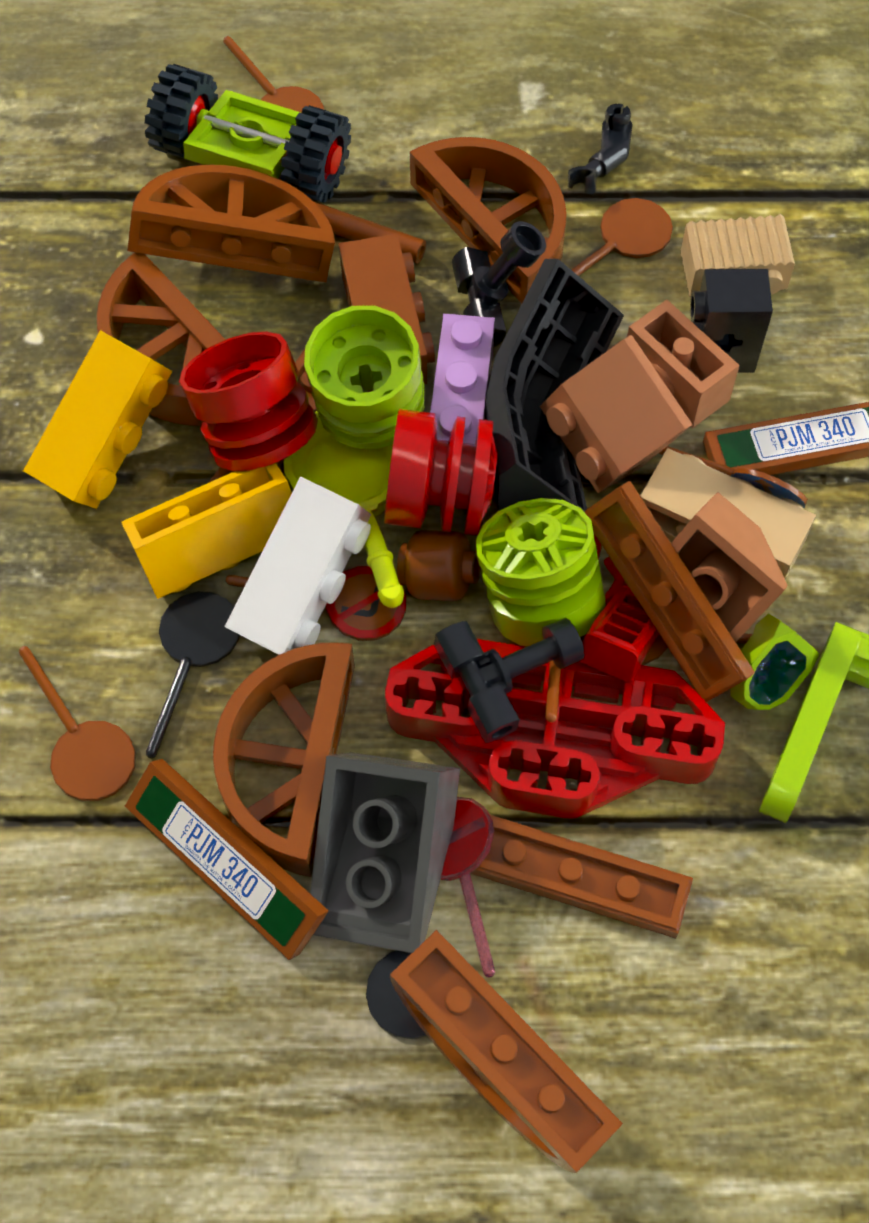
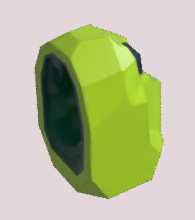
(779, 663)

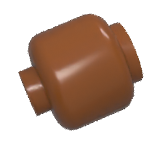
(437, 565)

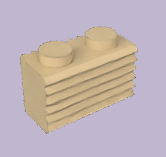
(738, 245)

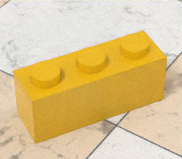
(98, 421)
(208, 528)

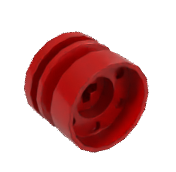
(249, 401)
(439, 472)

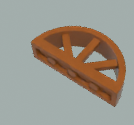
(437, 176)
(232, 221)
(165, 306)
(273, 680)
(502, 1055)

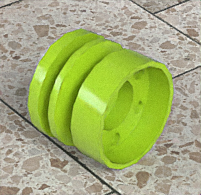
(359, 353)
(540, 568)

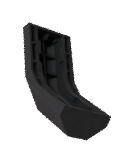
(550, 340)

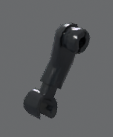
(613, 151)

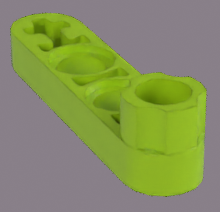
(841, 659)

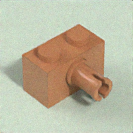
(686, 361)

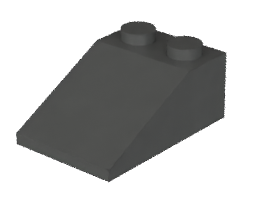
(382, 847)

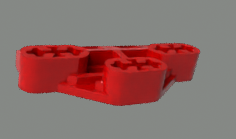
(584, 743)

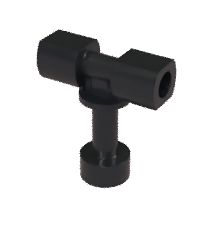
(486, 283)
(490, 675)

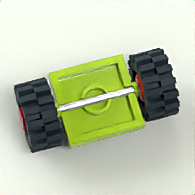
(247, 132)

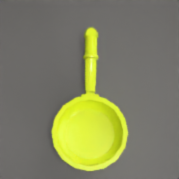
(361, 478)

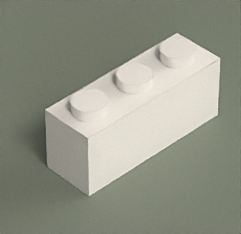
(300, 569)

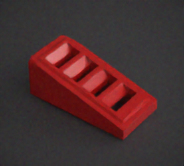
(619, 642)

